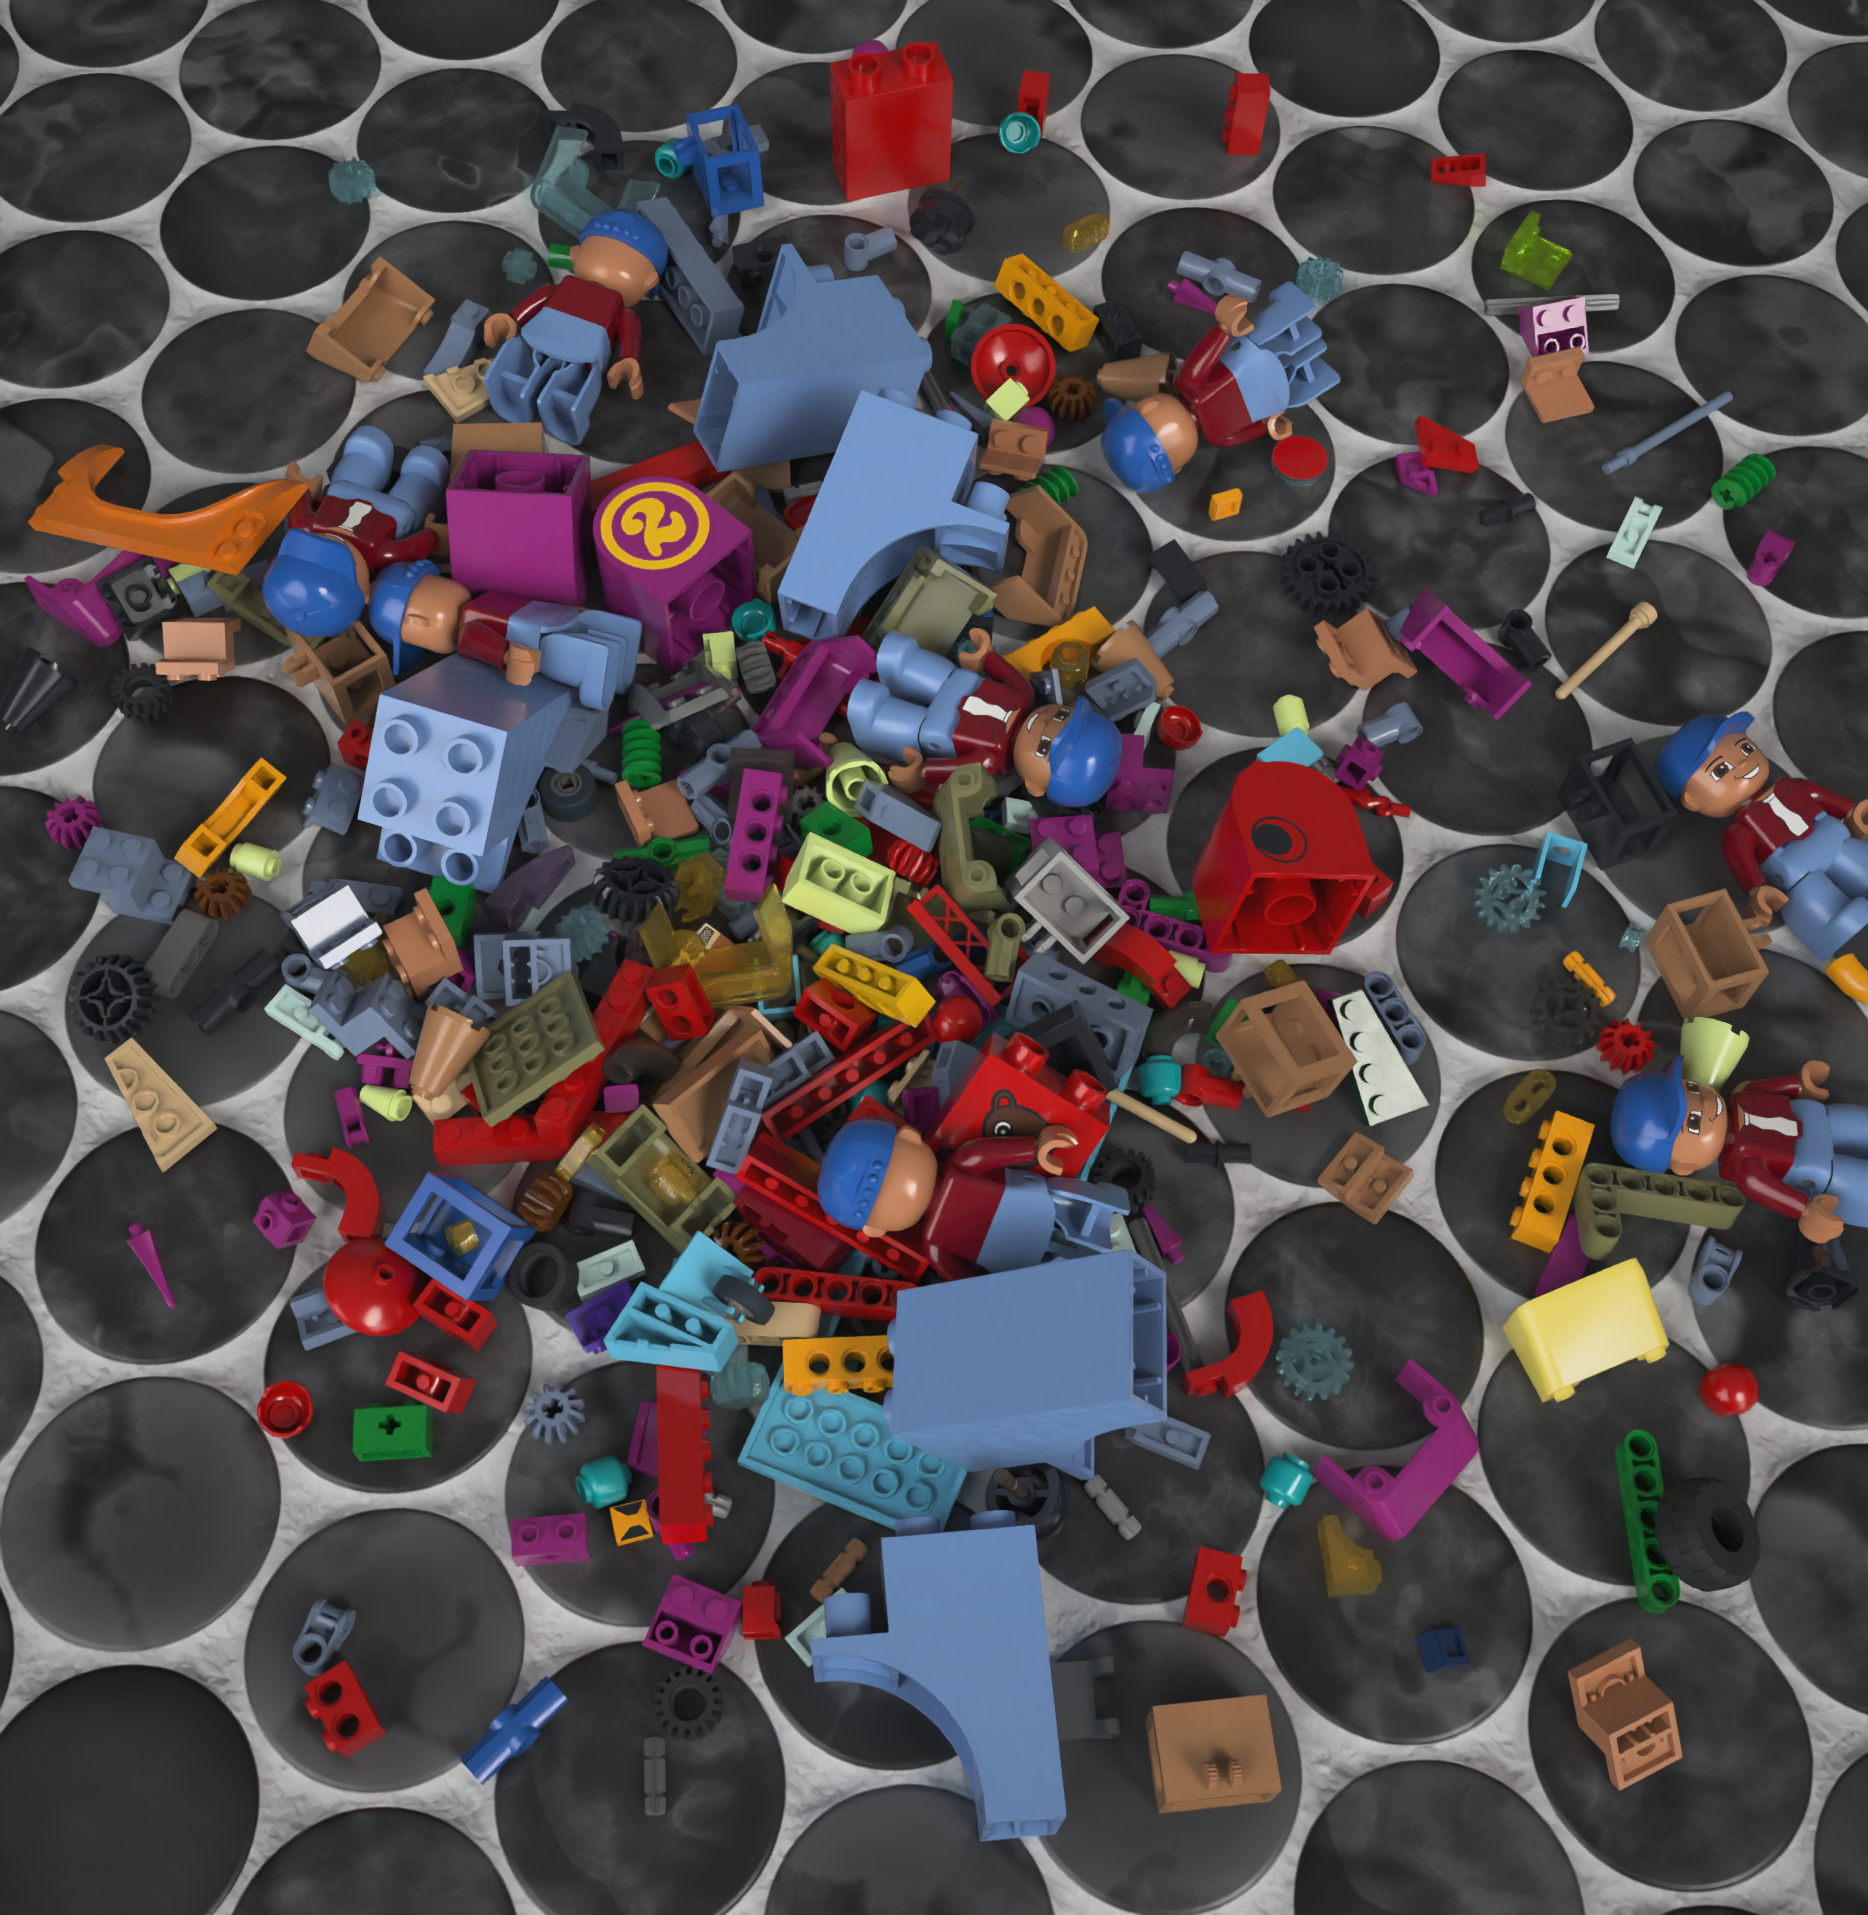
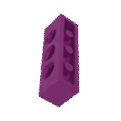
(755, 788)

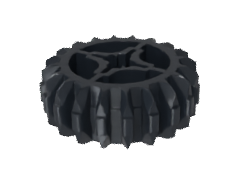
(632, 888)
(117, 1022)

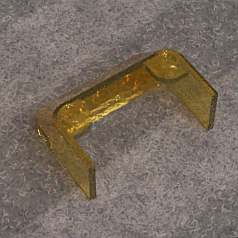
(731, 972)

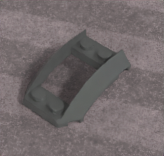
(646, 699)

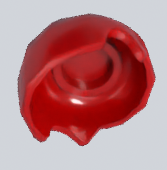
(1178, 728)
(958, 1020)
(1729, 1389)
(285, 1409)

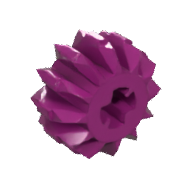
(72, 822)

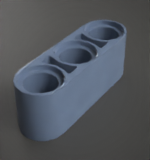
(1392, 1003)

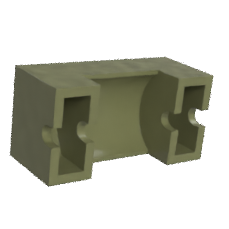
(625, 1164)

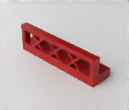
(950, 947)

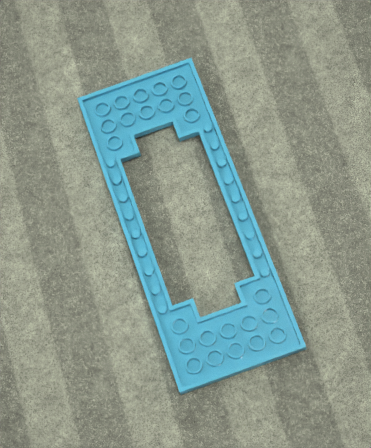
(841, 1442)

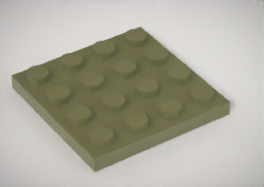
(534, 1048)

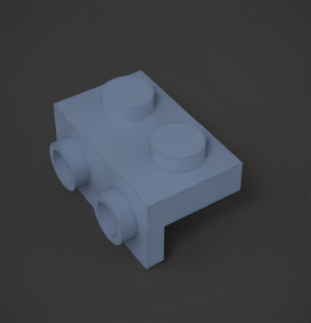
(1123, 689)
(334, 799)
(316, 1320)

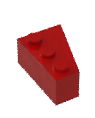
(1246, 113)

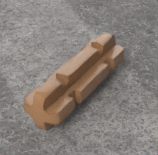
(839, 1570)

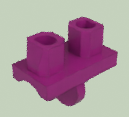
(374, 1066)

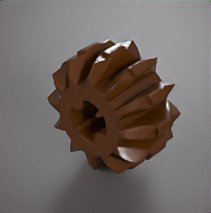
(1071, 398)
(223, 894)
(545, 1201)
(741, 1243)

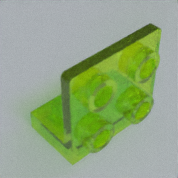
(1533, 256)

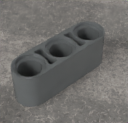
(181, 951)

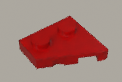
(1443, 448)

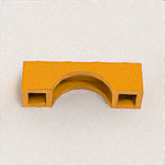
(1084, 628)
(230, 818)

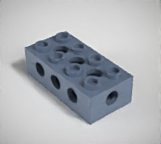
(1116, 1019)

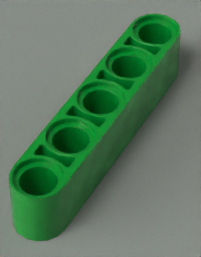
(1639, 1535)

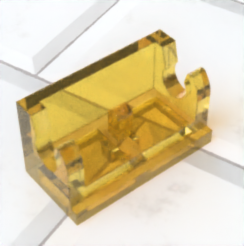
(699, 885)

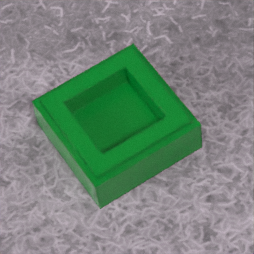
(954, 318)

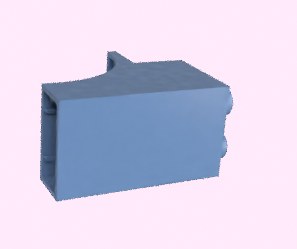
(803, 369)
(886, 494)
(457, 767)
(1030, 1362)
(966, 1653)

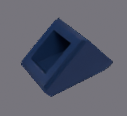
(1443, 1649)

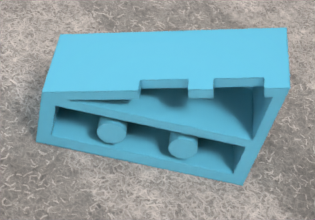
(670, 1333)

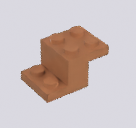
(198, 648)
(1364, 650)
(421, 948)
(1625, 1714)

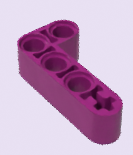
(1171, 929)

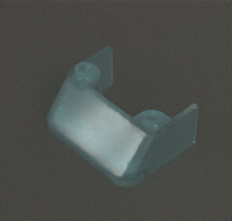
(562, 180)

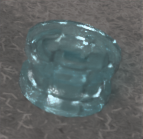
(1631, 937)
(1216, 1055)

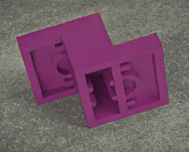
(1136, 786)
(1097, 853)

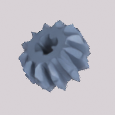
(562, 1422)

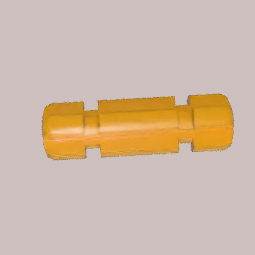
(1590, 978)

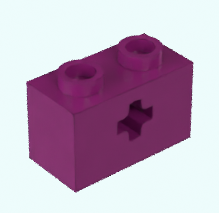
(550, 1539)

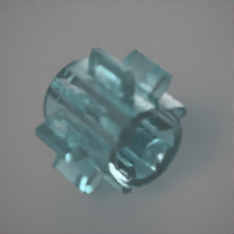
(519, 266)

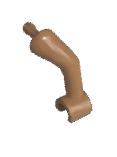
(807, 774)

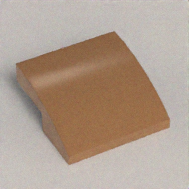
(1365, 1178)

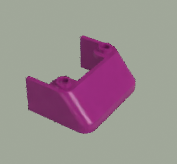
(83, 605)
(1462, 655)
(811, 694)
(1398, 1503)

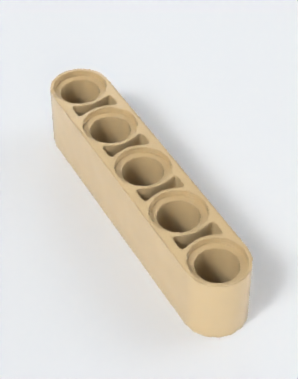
(787, 1322)

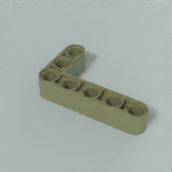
(1609, 1190)

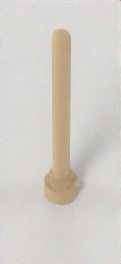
(1640, 617)
(1152, 1116)

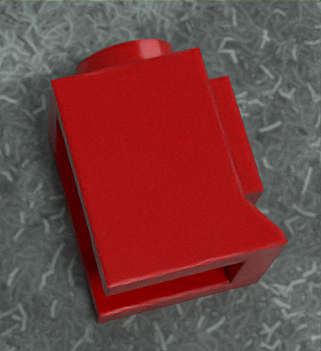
(761, 1611)

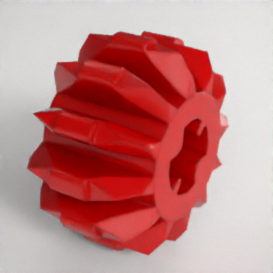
(912, 862)
(1637, 1050)

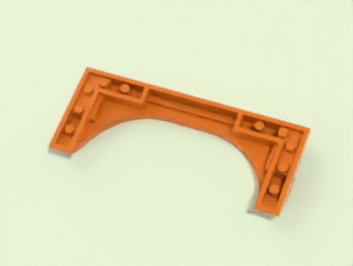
(211, 538)

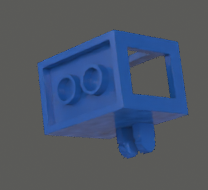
(727, 180)
(500, 1234)

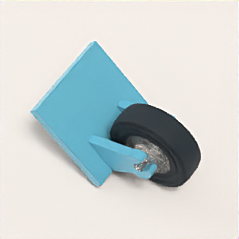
(717, 1283)

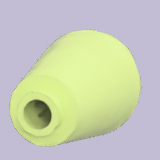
(848, 776)
(1710, 1051)

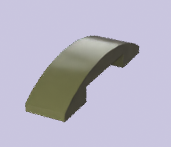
(249, 604)

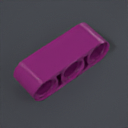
(1565, 1261)

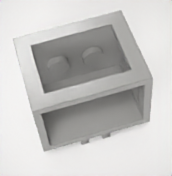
(1063, 901)

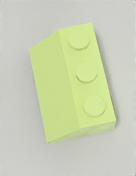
(839, 886)

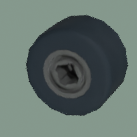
(568, 795)

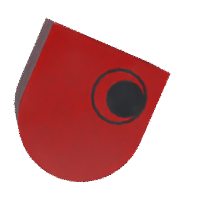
(1282, 864)

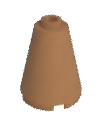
(1139, 376)
(1130, 644)
(443, 1050)

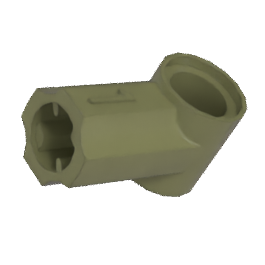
(1003, 950)

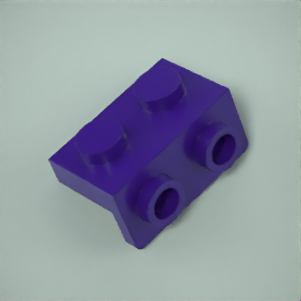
(597, 1315)

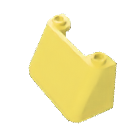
(1587, 1329)

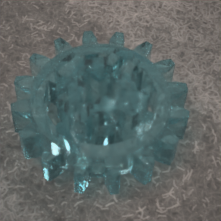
(1508, 885)
(1301, 1353)

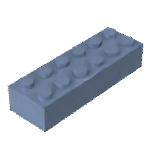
(692, 281)

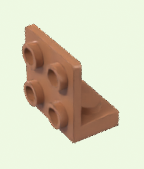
(1555, 386)
(1015, 449)
(656, 812)

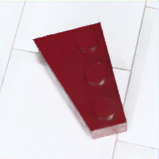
(791, 1233)

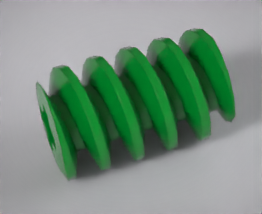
(1743, 482)
(1057, 484)
(641, 754)

